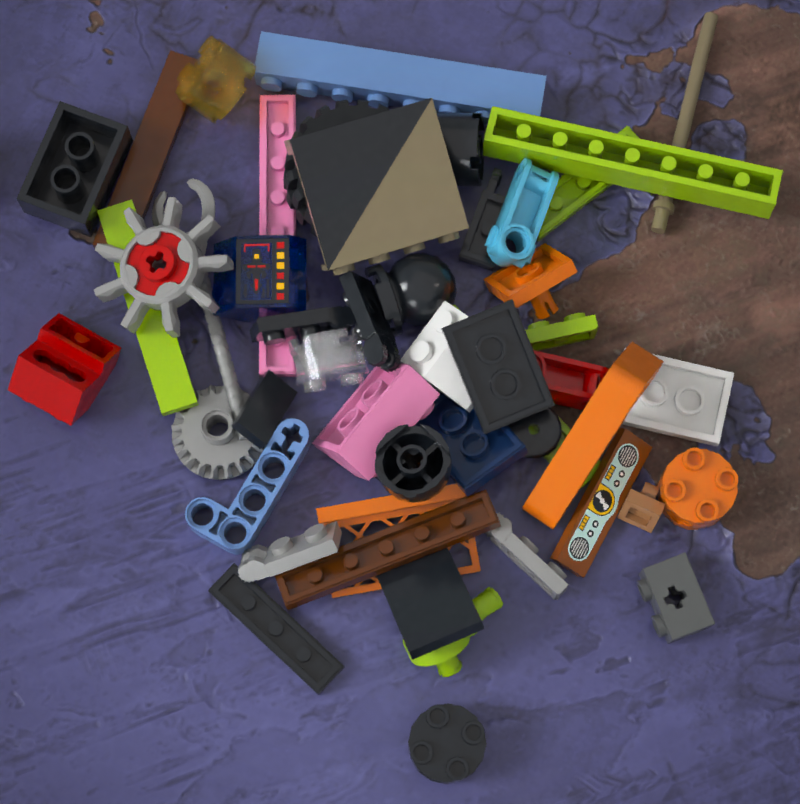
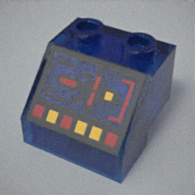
(265, 277)

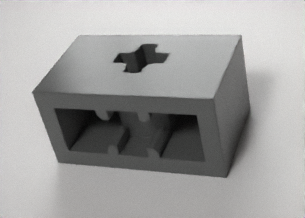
(691, 612)

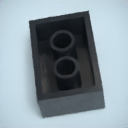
(75, 169)

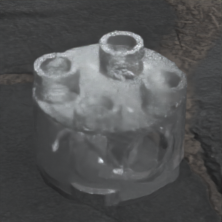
(327, 359)

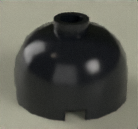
(413, 463)

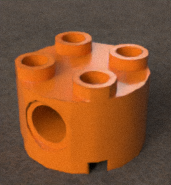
(697, 489)

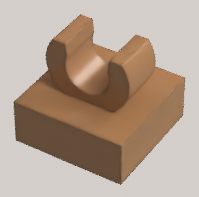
(642, 508)

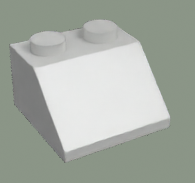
(433, 360)

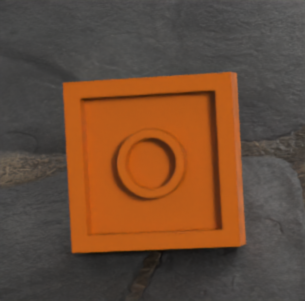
(533, 281)

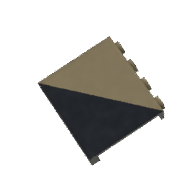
(379, 186)

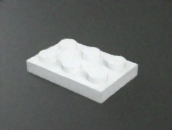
(684, 402)

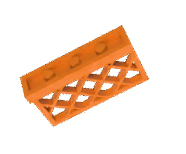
(386, 508)

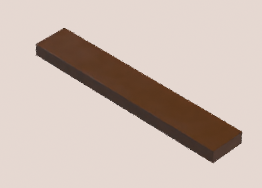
(152, 142)
(389, 549)

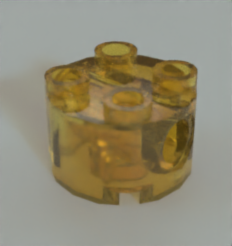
(215, 79)

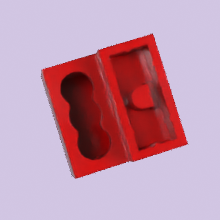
(64, 369)

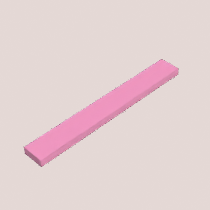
(275, 215)

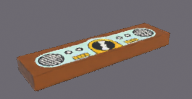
(601, 502)

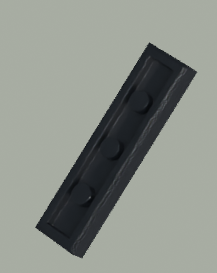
(277, 630)

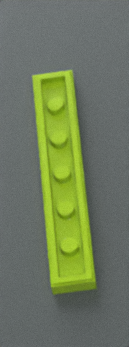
(159, 349)

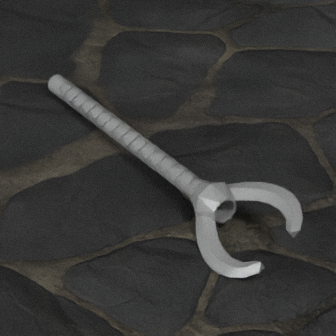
(214, 322)

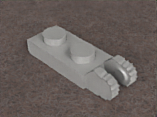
(289, 552)
(523, 554)

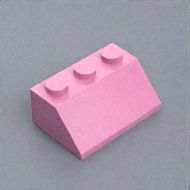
(373, 411)

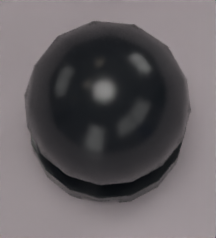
(413, 289)

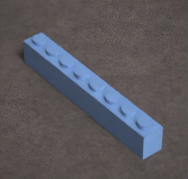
(391, 77)

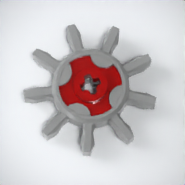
(159, 287)

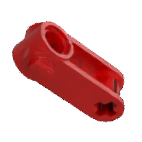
(570, 380)

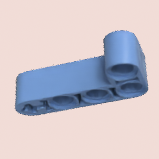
(256, 483)

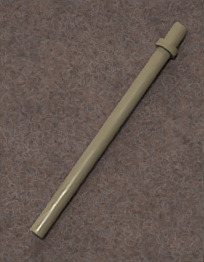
(663, 206)

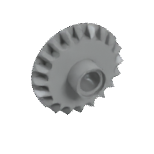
(207, 454)

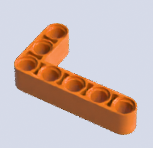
(592, 434)

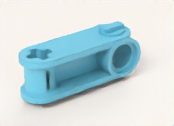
(522, 215)

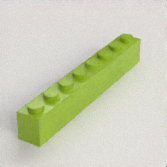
(632, 162)

